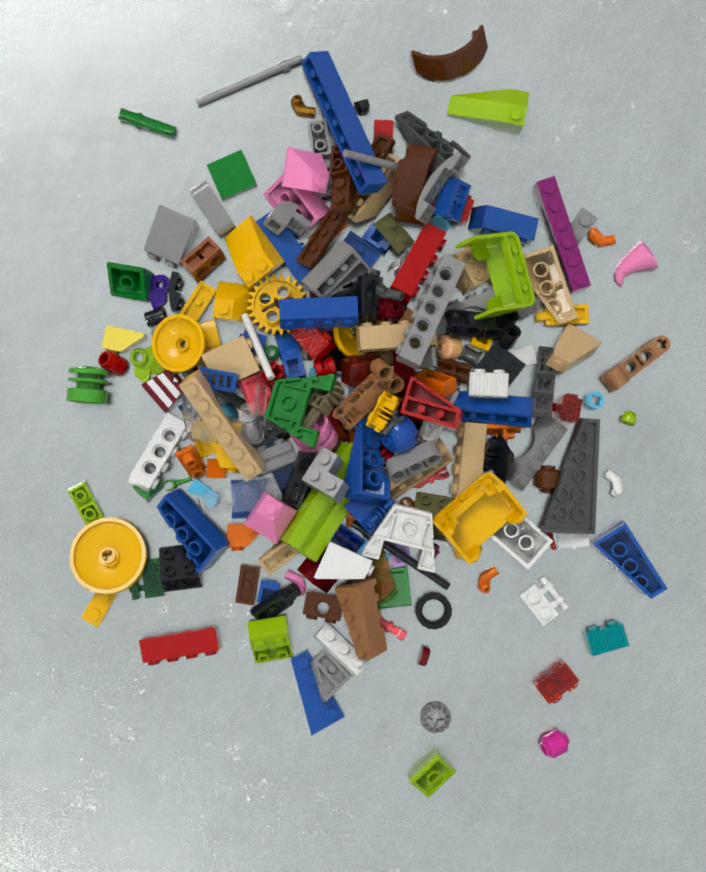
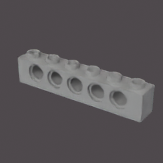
(452, 268)

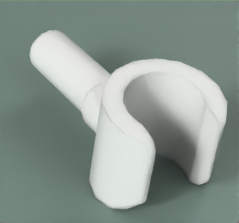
(396, 263)

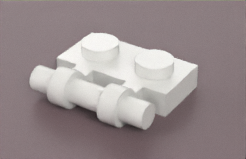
(539, 604)

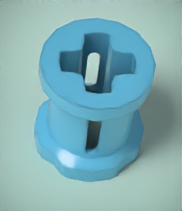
(600, 402)

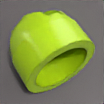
(629, 418)

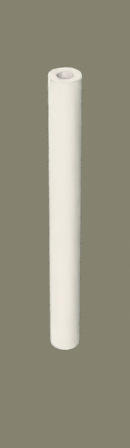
(257, 346)

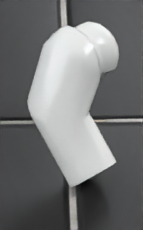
(617, 483)

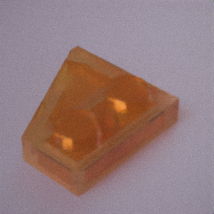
(383, 576)

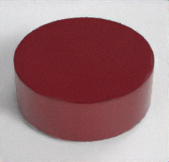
(423, 656)

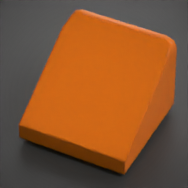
(213, 469)

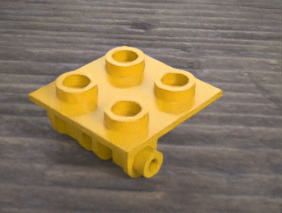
(385, 407)

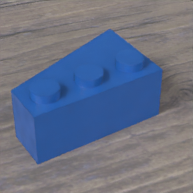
(492, 220)

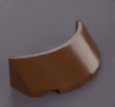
(452, 65)
(410, 181)

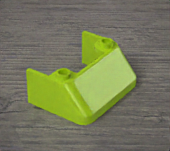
(506, 270)

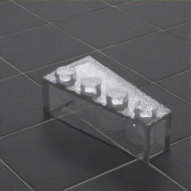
(237, 496)

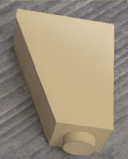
(572, 348)

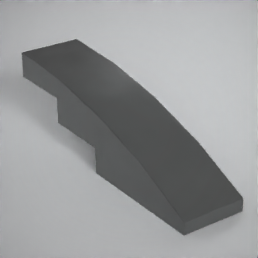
(544, 385)

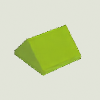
(431, 774)

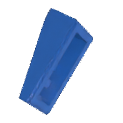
(233, 383)

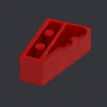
(428, 406)

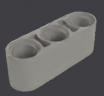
(212, 208)
(414, 461)

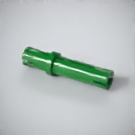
(146, 122)

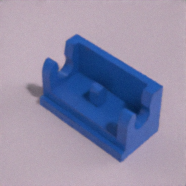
(452, 199)

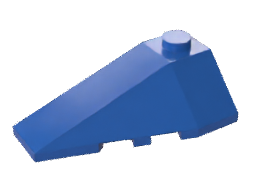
(365, 467)

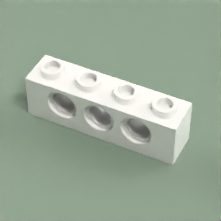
(138, 476)

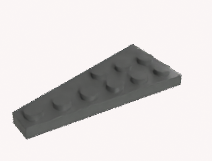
(576, 493)

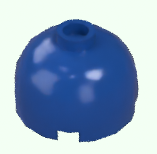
(401, 437)

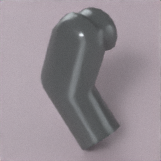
(384, 292)

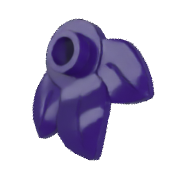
(156, 294)

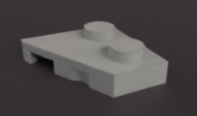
(328, 674)

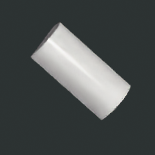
(522, 541)

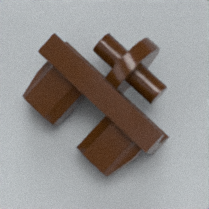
(453, 368)

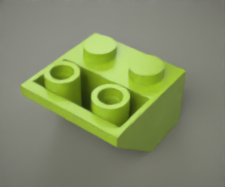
(270, 639)

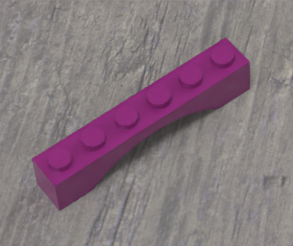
(563, 234)

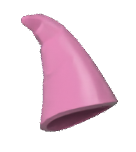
(636, 259)

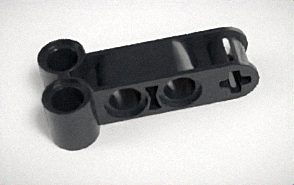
(493, 328)

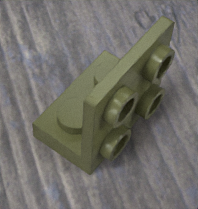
(434, 504)

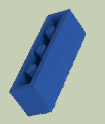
(288, 248)
(318, 312)
(497, 411)

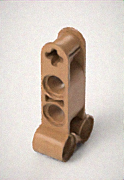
(619, 375)
(365, 396)

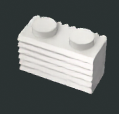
(488, 384)

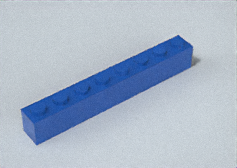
(342, 120)

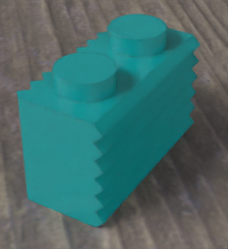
(606, 638)

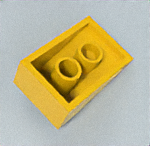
(252, 252)

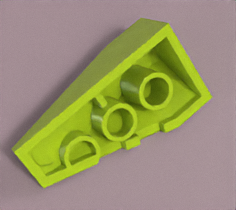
(495, 107)

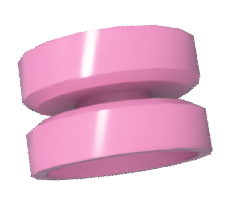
(327, 438)

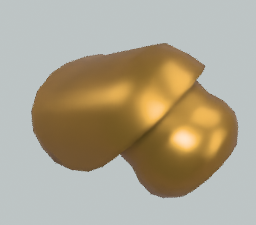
(300, 108)

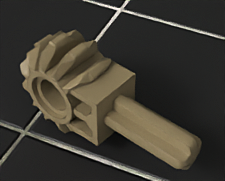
(323, 403)

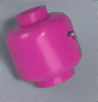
(554, 744)

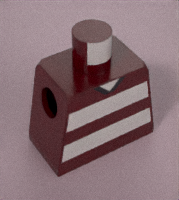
(165, 389)

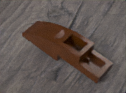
(342, 183)

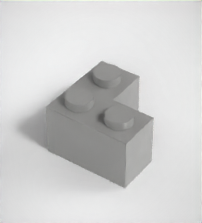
(322, 475)

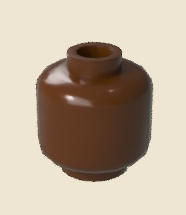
(547, 478)

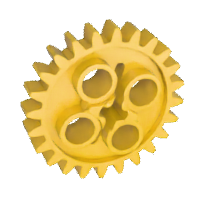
(271, 289)

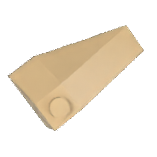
(550, 283)

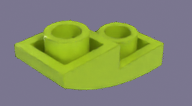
(85, 502)

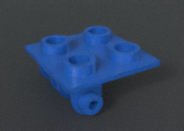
(369, 513)

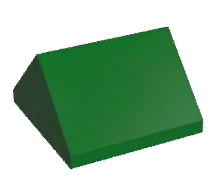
(129, 281)

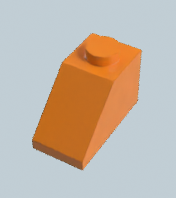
(240, 536)

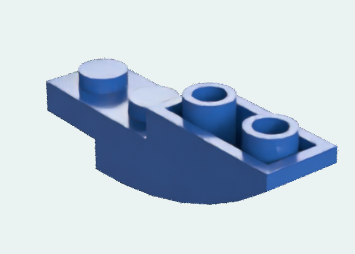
(290, 355)

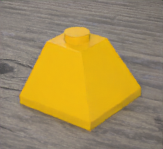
(231, 301)

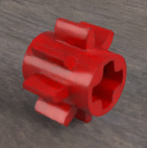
(277, 371)

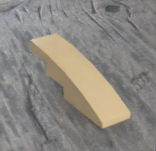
(276, 557)

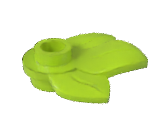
(147, 366)

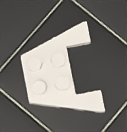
(405, 527)

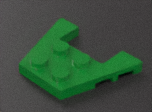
(290, 402)

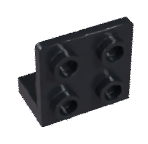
(177, 570)

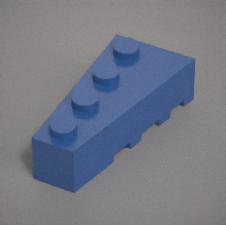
(626, 553)

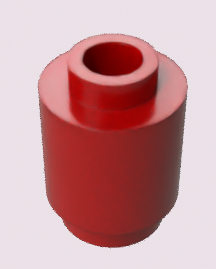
(112, 362)

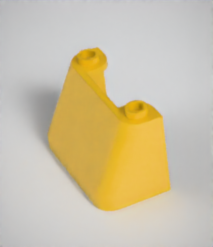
(478, 515)

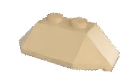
(371, 204)

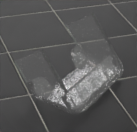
(249, 422)

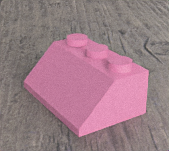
(309, 204)

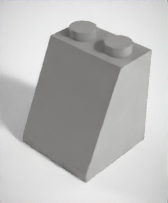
(170, 236)

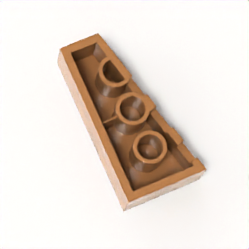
(362, 616)

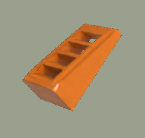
(438, 382)

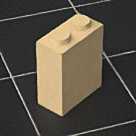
(233, 358)

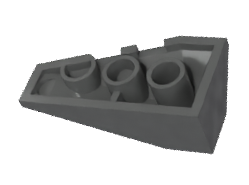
(418, 133)

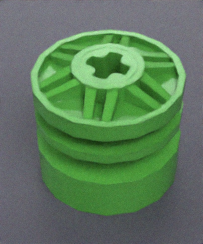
(87, 385)

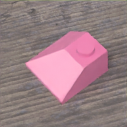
(305, 171)
(270, 517)

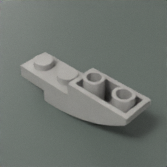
(320, 144)

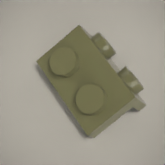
(394, 233)

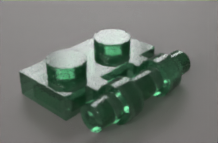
(151, 580)

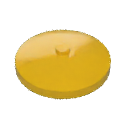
(108, 556)

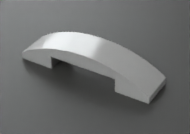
(435, 183)

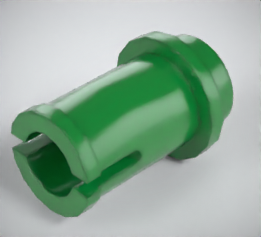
(267, 351)

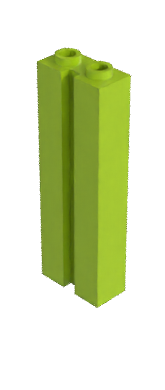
(318, 517)

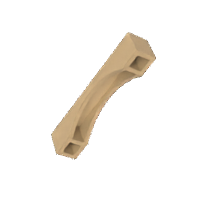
(237, 448)

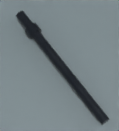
(404, 557)

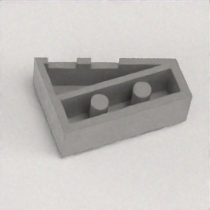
(335, 271)

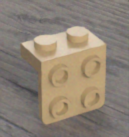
(474, 271)

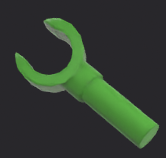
(176, 483)

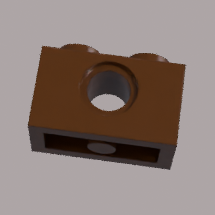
(311, 604)

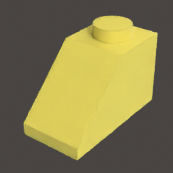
(120, 339)

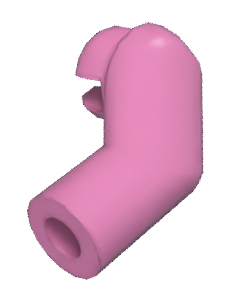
(293, 577)

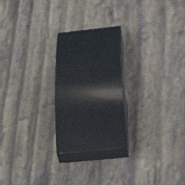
(175, 298)

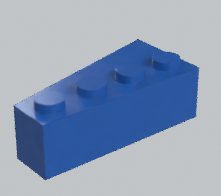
(192, 529)

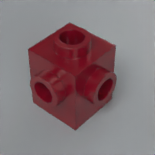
(389, 309)

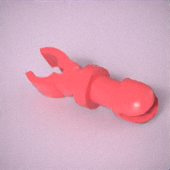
(438, 475)
(400, 634)

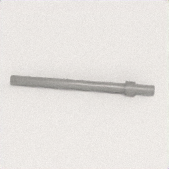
(283, 66)
(372, 160)

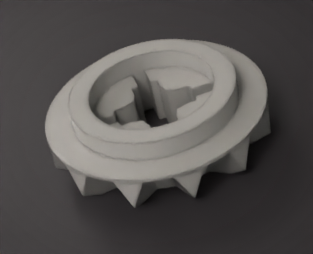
(430, 710)

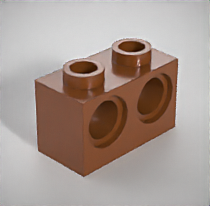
(202, 259)

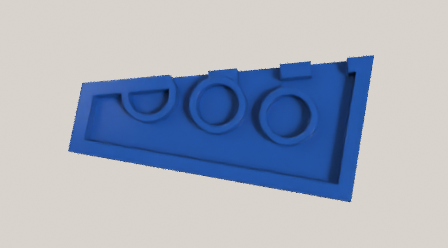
(318, 713)

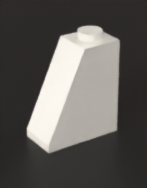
(343, 564)

